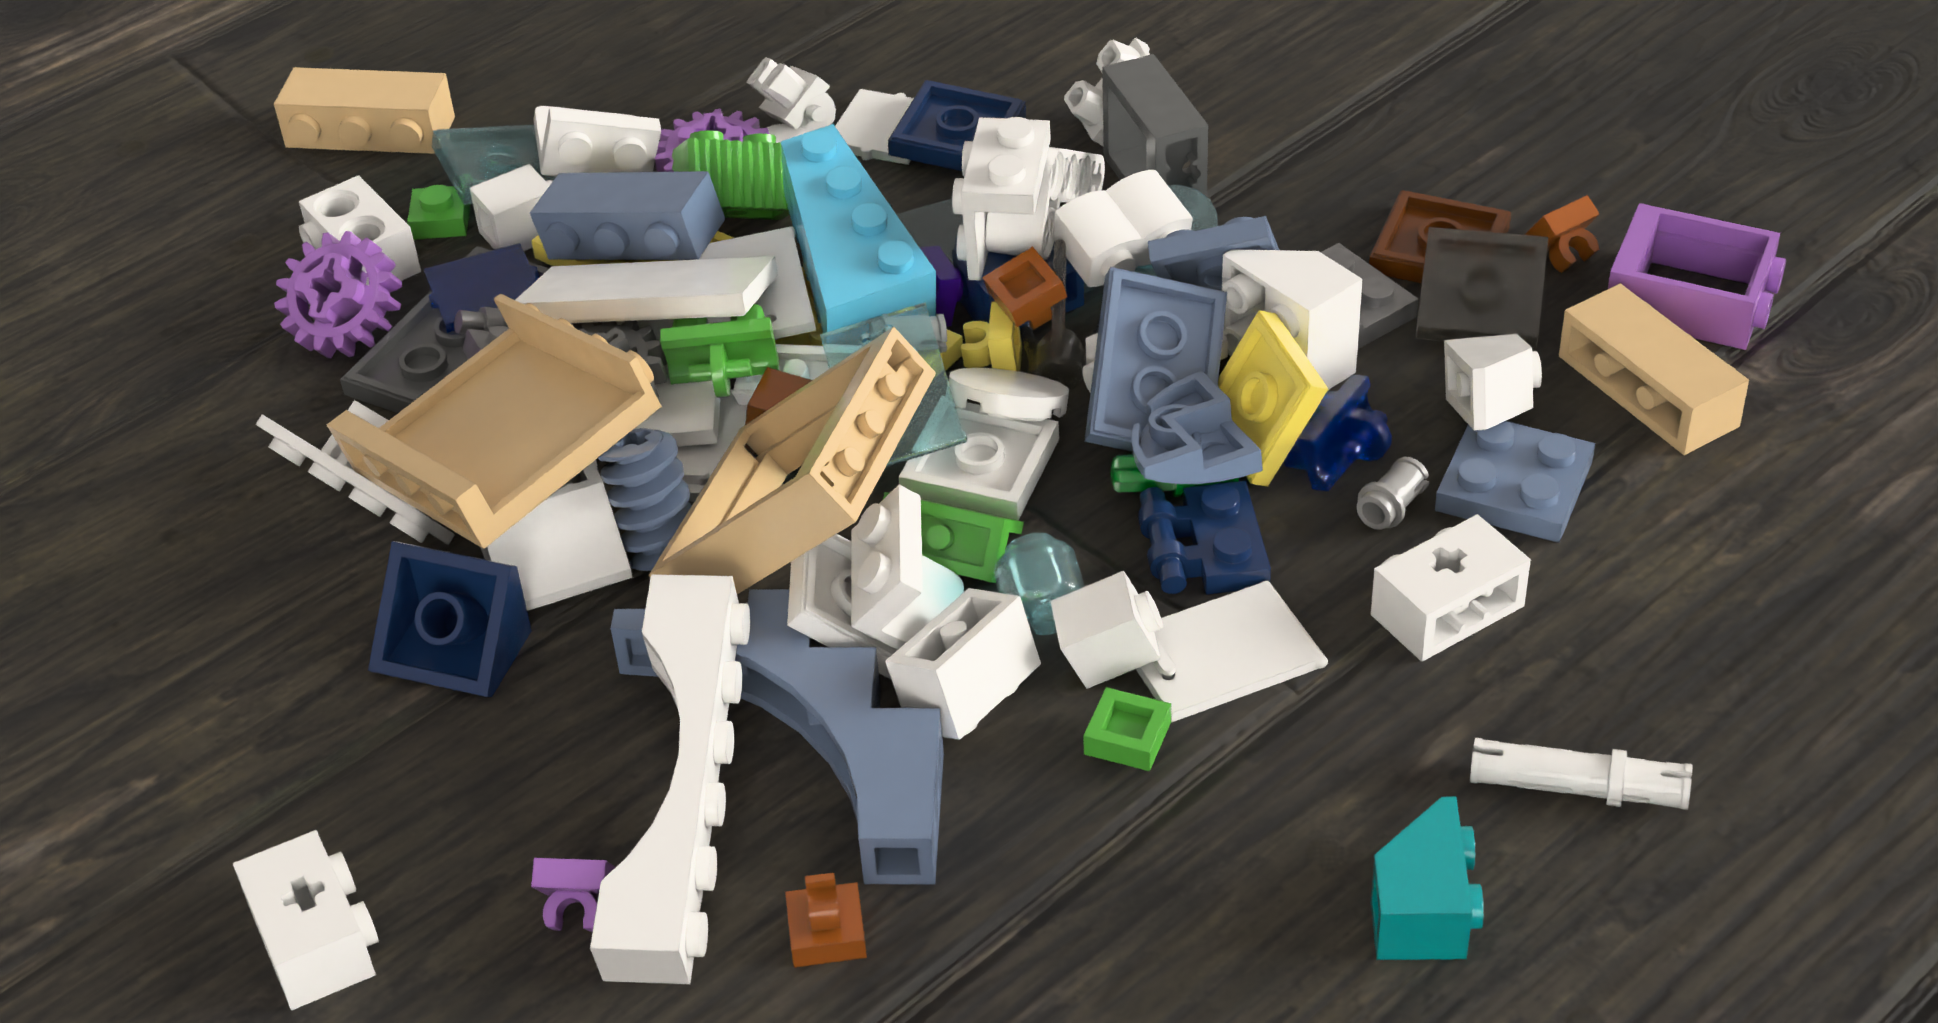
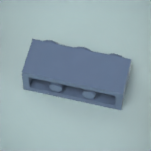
(628, 216)

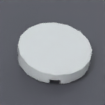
(1009, 393)

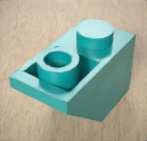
(1423, 890)

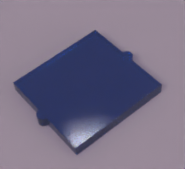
(477, 280)

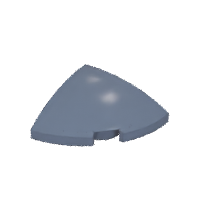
(1193, 436)

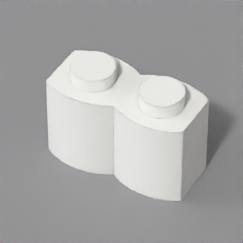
(1116, 224)

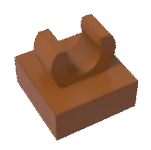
(1567, 228)
(1025, 289)
(825, 922)

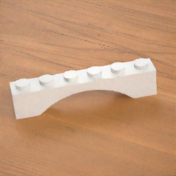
(651, 902)

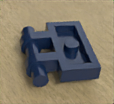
(1223, 533)

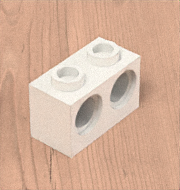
(362, 211)

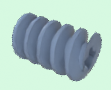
(648, 491)

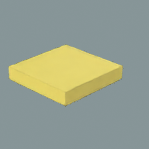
(1271, 391)

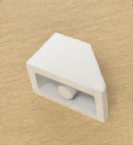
(1490, 378)

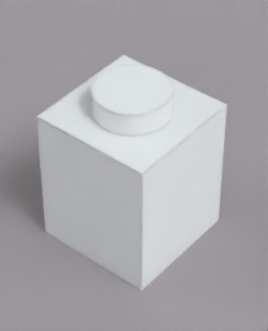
(505, 205)
(1107, 629)

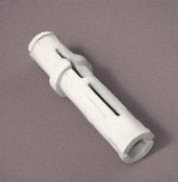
(1582, 773)

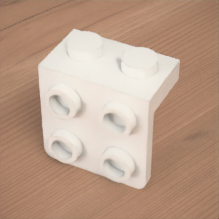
(594, 141)
(1000, 176)
(891, 581)

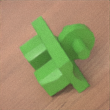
(719, 350)

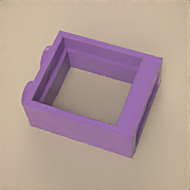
(1705, 248)

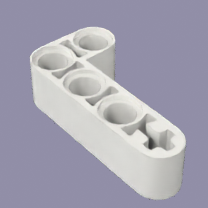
(1064, 178)

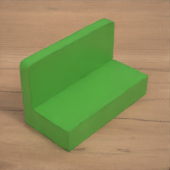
(964, 538)

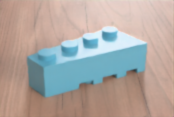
(849, 235)

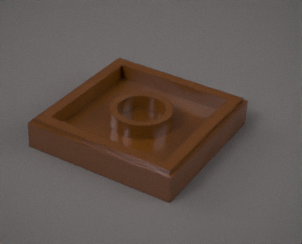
(1404, 237)

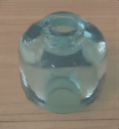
(1038, 572)

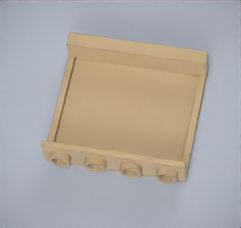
(504, 424)

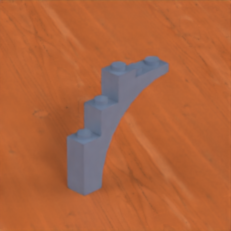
(832, 697)

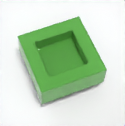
(437, 213)
(1127, 729)

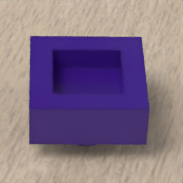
(948, 282)

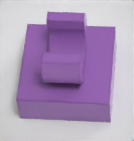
(567, 883)

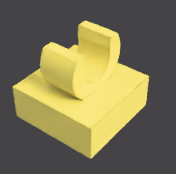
(992, 342)

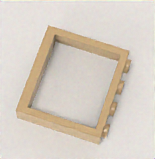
(841, 437)

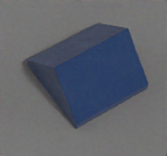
(449, 620)

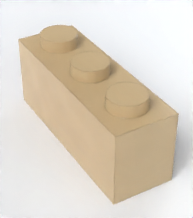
(363, 109)
(1653, 368)

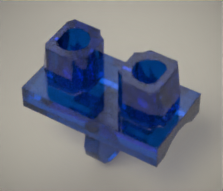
(1339, 434)

